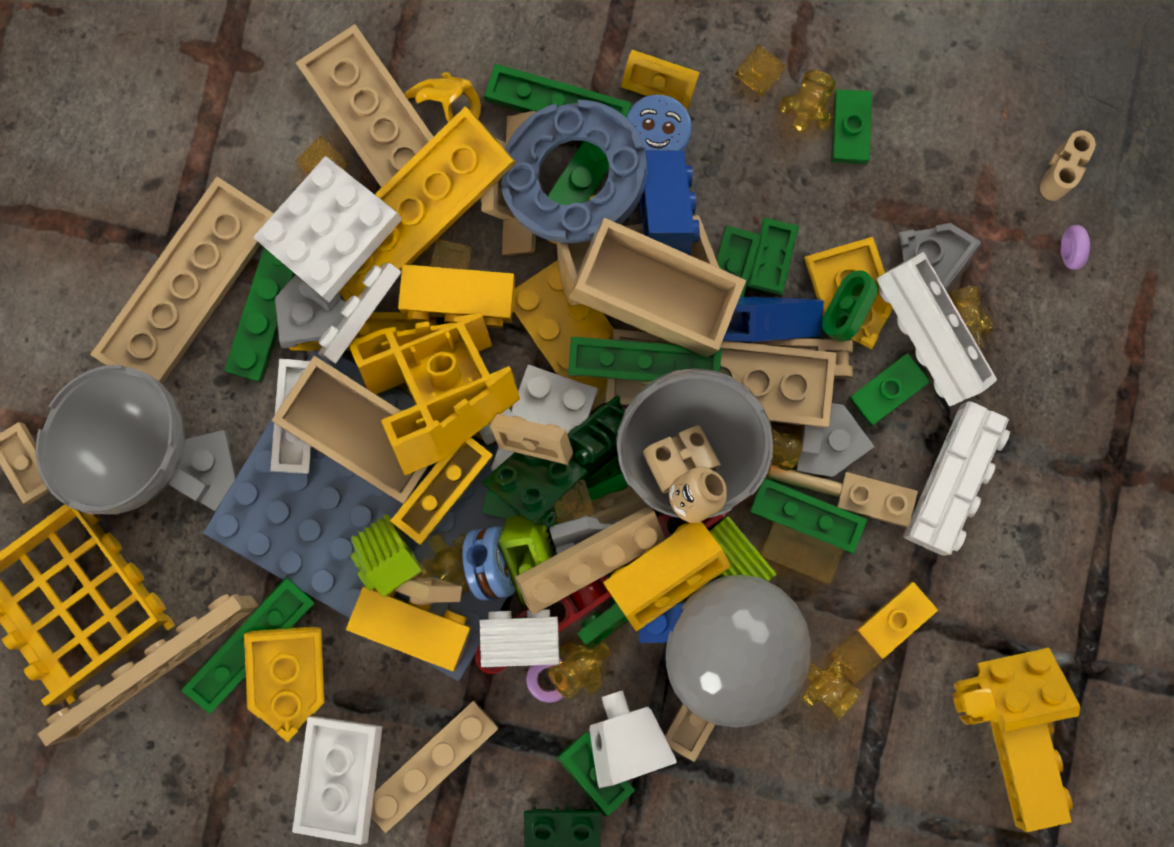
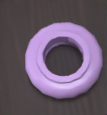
(1075, 247)
(534, 687)

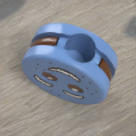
(661, 123)
(485, 565)

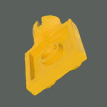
(1016, 692)

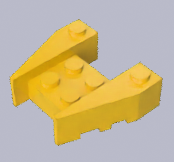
(445, 379)

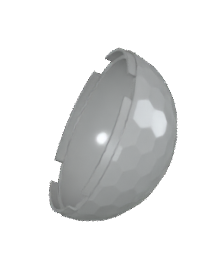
(724, 410)
(110, 441)
(738, 651)

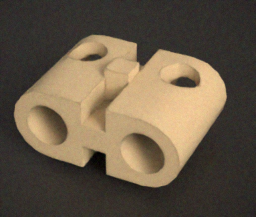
(1067, 165)
(680, 454)

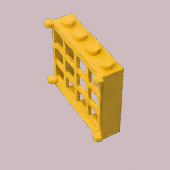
(24, 634)

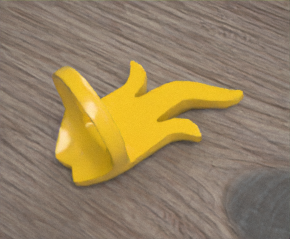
(446, 91)

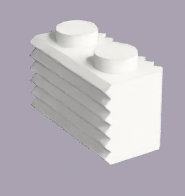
(519, 640)

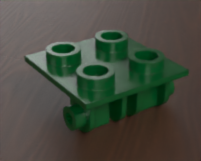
(596, 437)
(533, 485)
(562, 828)

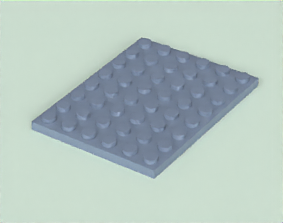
(306, 523)

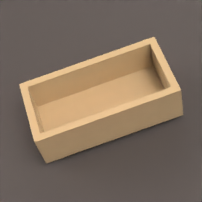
(657, 288)
(345, 426)

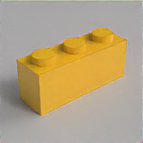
(456, 293)
(441, 490)
(667, 574)
(411, 628)
(1033, 776)

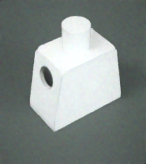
(627, 743)

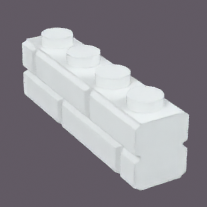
(936, 330)
(956, 479)

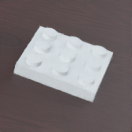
(327, 228)

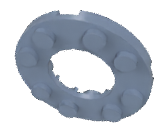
(577, 122)

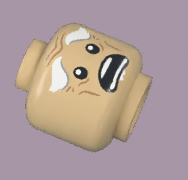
(697, 494)

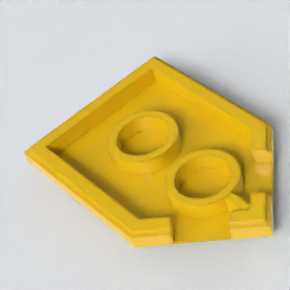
(833, 265)
(284, 676)

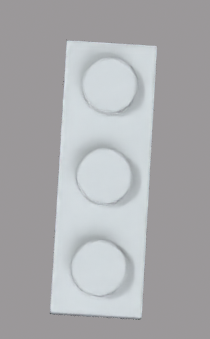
(357, 311)
(288, 451)

